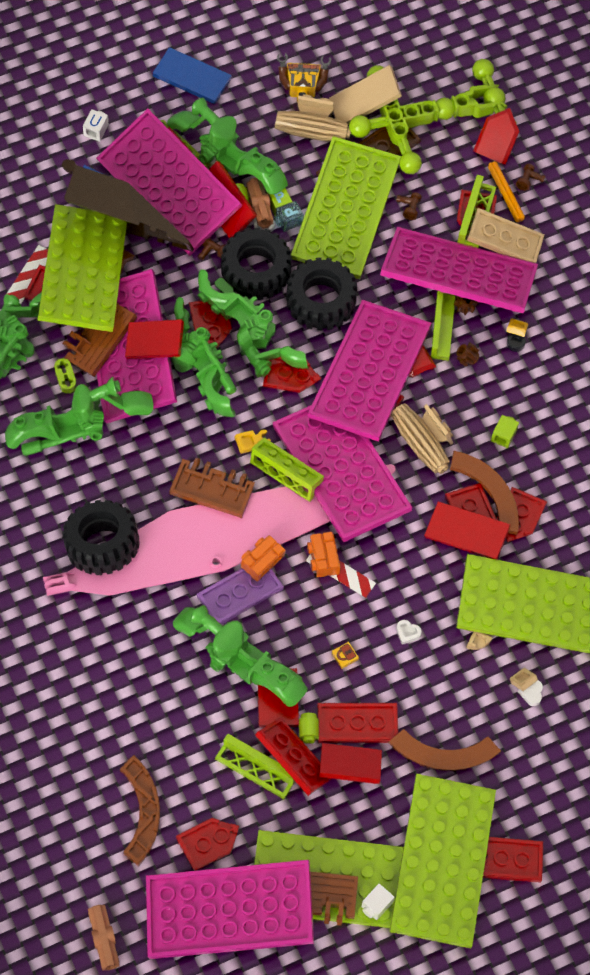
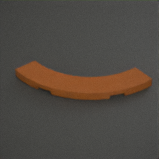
(492, 483)
(444, 759)
(148, 810)

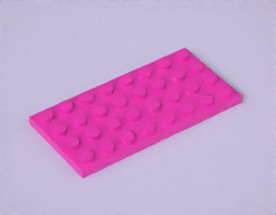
(170, 178)
(459, 270)
(369, 370)
(153, 375)
(356, 483)
(229, 909)

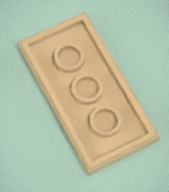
(366, 95)
(505, 236)

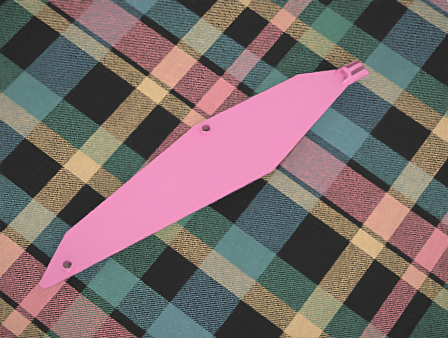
(194, 537)

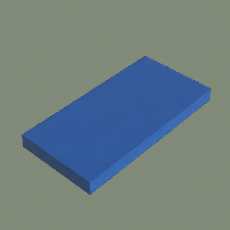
(192, 75)

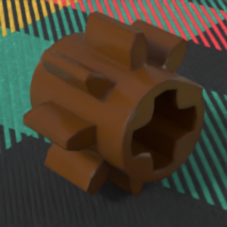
(465, 305)
(467, 354)

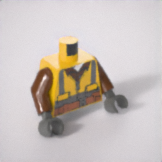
(303, 78)

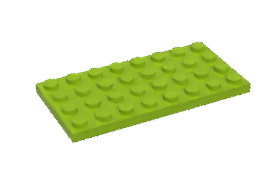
(346, 205)
(82, 269)
(525, 603)
(369, 861)
(443, 861)

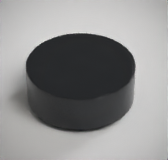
(515, 342)

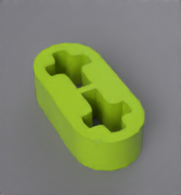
(62, 376)

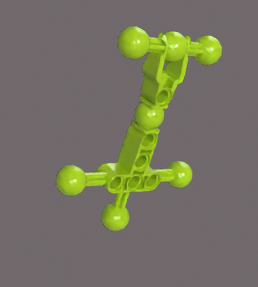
(444, 108)

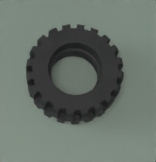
(256, 243)
(321, 273)
(104, 556)

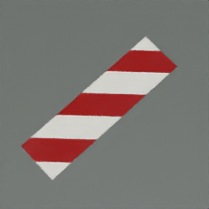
(24, 278)
(352, 579)

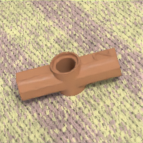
(259, 202)
(103, 937)

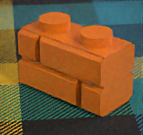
(324, 554)
(262, 557)

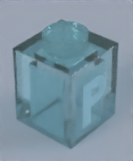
(289, 216)

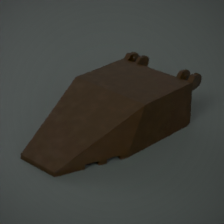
(120, 200)

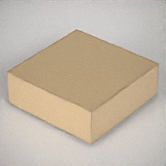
(523, 679)

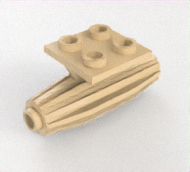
(312, 120)
(424, 435)

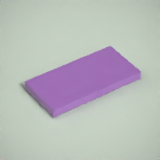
(238, 594)

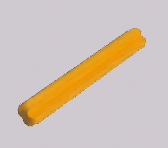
(506, 192)

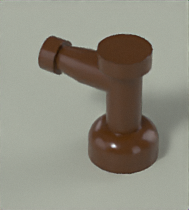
(523, 183)
(410, 212)
(208, 245)

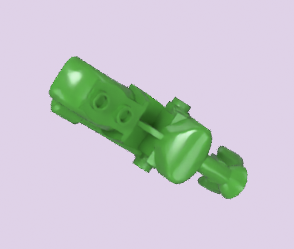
(222, 145)
(255, 326)
(14, 334)
(204, 357)
(79, 422)
(242, 658)

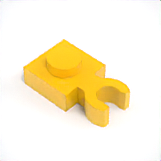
(248, 439)

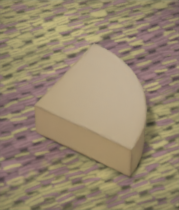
(478, 641)

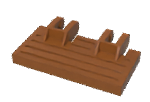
(99, 344)
(211, 488)
(335, 892)

